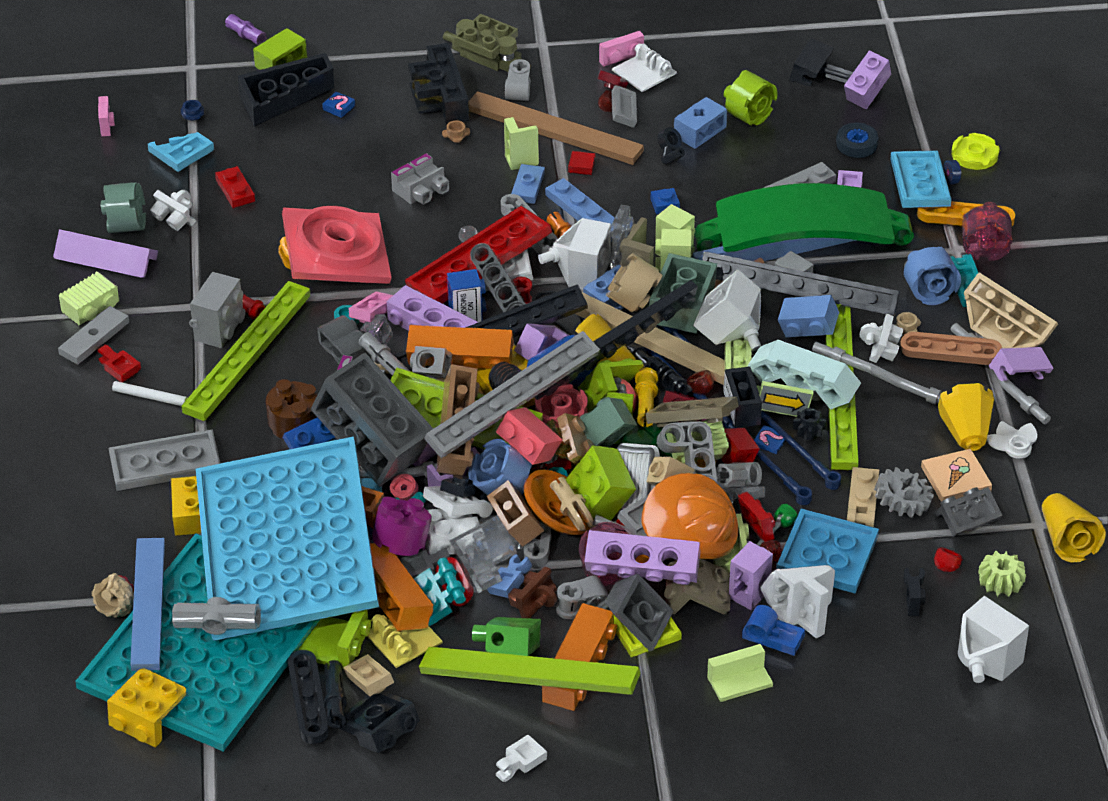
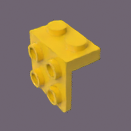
(143, 704)

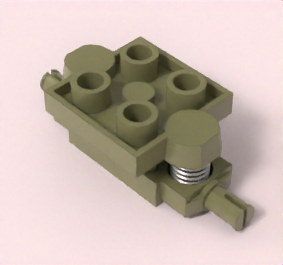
(485, 42)

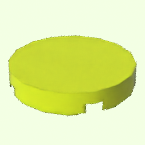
(975, 151)

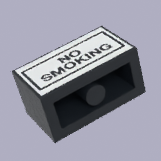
(742, 384)

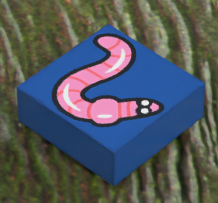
(338, 104)
(769, 440)

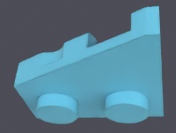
(182, 150)

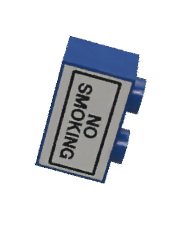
(466, 293)

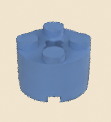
(931, 275)
(497, 465)

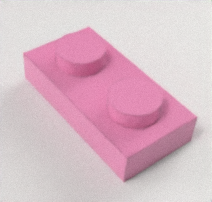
(619, 48)
(370, 306)

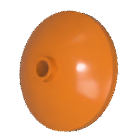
(546, 504)

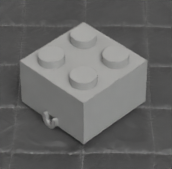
(217, 310)

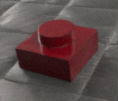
(612, 80)

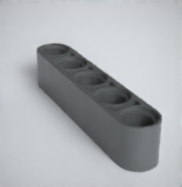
(501, 286)

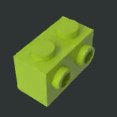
(280, 50)

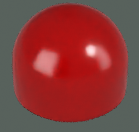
(947, 559)

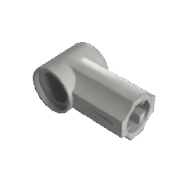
(739, 474)

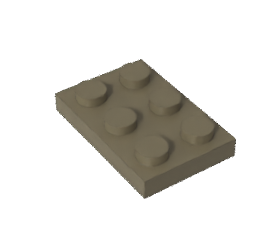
(692, 410)

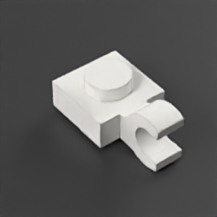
(521, 755)

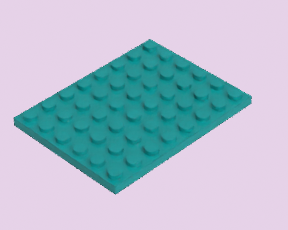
(220, 676)

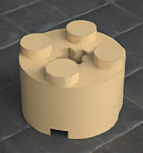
(633, 283)

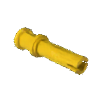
(646, 391)

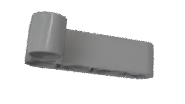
(690, 447)

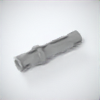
(380, 353)

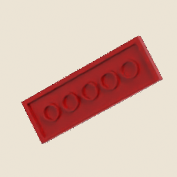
(505, 237)

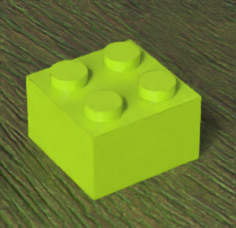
(602, 481)

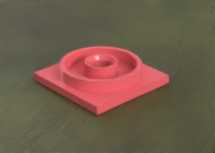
(319, 254)

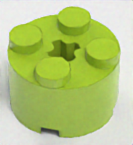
(750, 98)

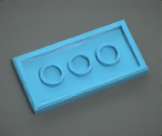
(920, 179)

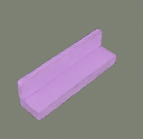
(103, 253)

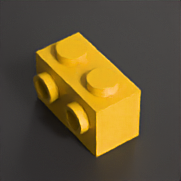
(185, 506)

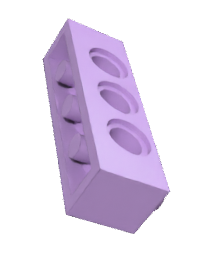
(414, 308)
(631, 546)

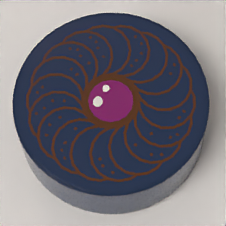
(952, 171)

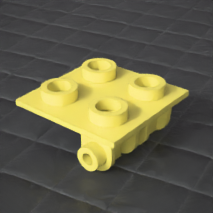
(402, 645)

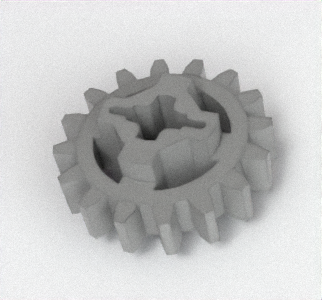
(903, 492)

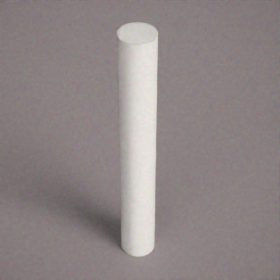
(148, 393)

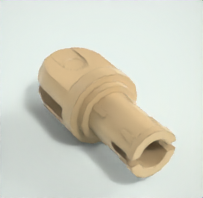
(572, 504)

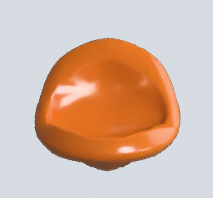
(692, 510)

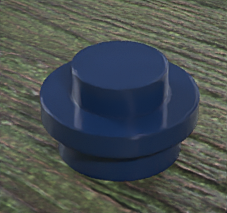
(192, 110)

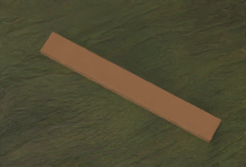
(557, 128)

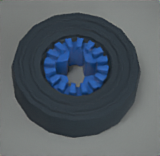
(857, 140)

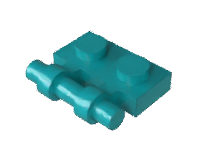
(431, 586)

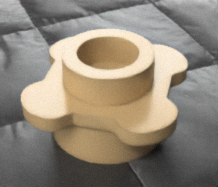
(908, 322)

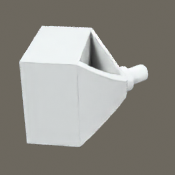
(581, 252)
(731, 311)
(991, 641)

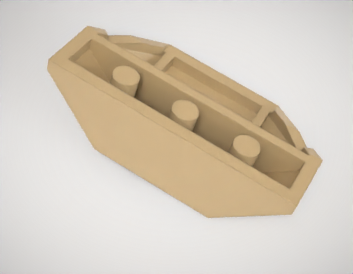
(1005, 317)

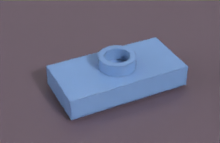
(528, 182)

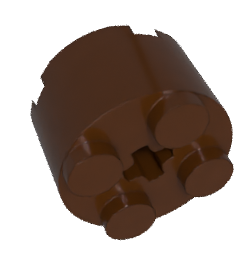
(289, 406)

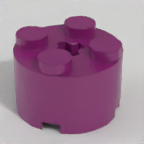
(401, 526)

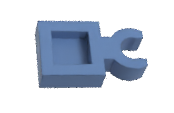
(511, 576)

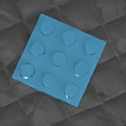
(830, 542)

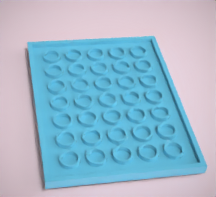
(288, 534)

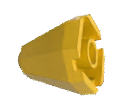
(967, 414)

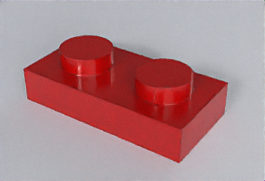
(235, 187)
(756, 516)

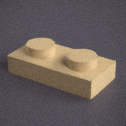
(368, 675)

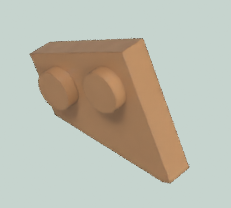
(573, 433)

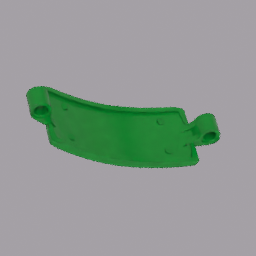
(802, 213)

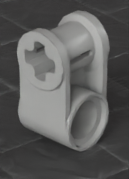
(518, 81)
(587, 591)

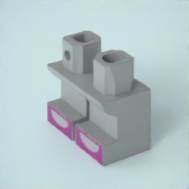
(419, 180)

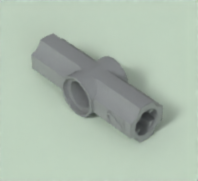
(216, 615)

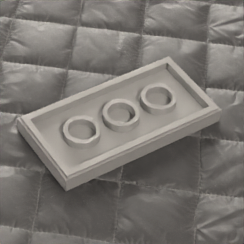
(162, 459)

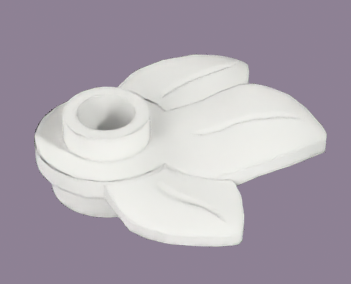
(1013, 441)

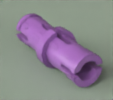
(245, 29)

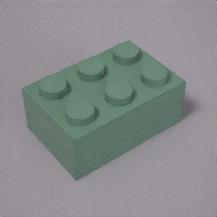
(677, 272)

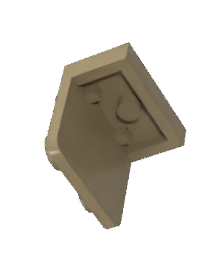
(636, 244)
(710, 589)

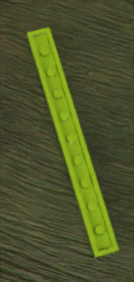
(843, 418)

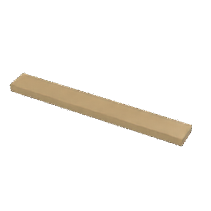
(661, 341)

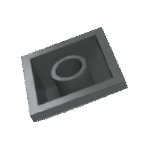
(639, 609)

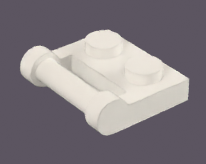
(455, 505)

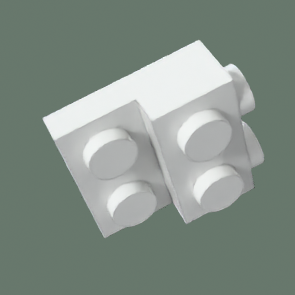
(446, 528)

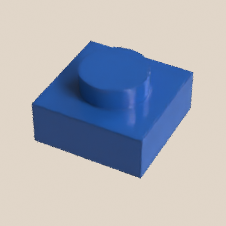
(663, 198)

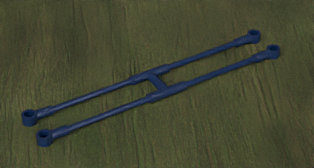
(803, 494)

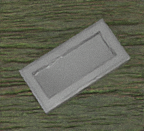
(624, 106)

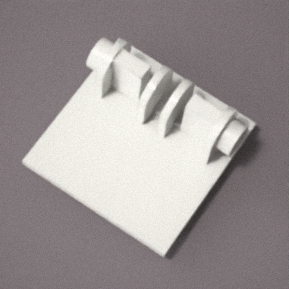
(645, 68)

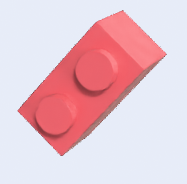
(529, 435)

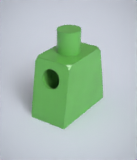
(519, 636)

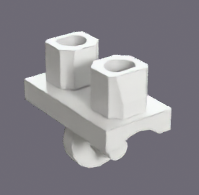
(176, 206)
(881, 339)

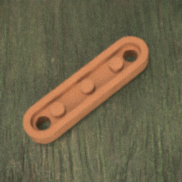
(949, 348)

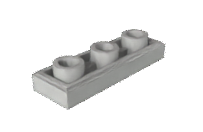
(93, 335)

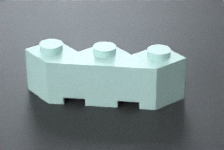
(805, 370)

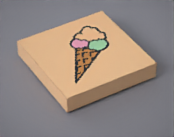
(955, 474)

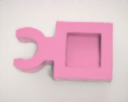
(106, 117)

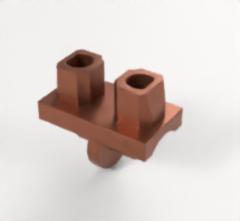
(538, 591)

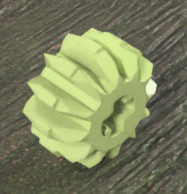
(1002, 573)

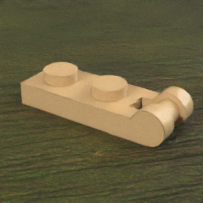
(862, 496)

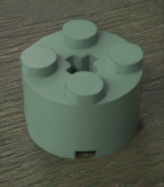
(124, 207)

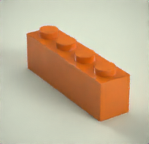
(468, 346)
(398, 592)
(584, 642)

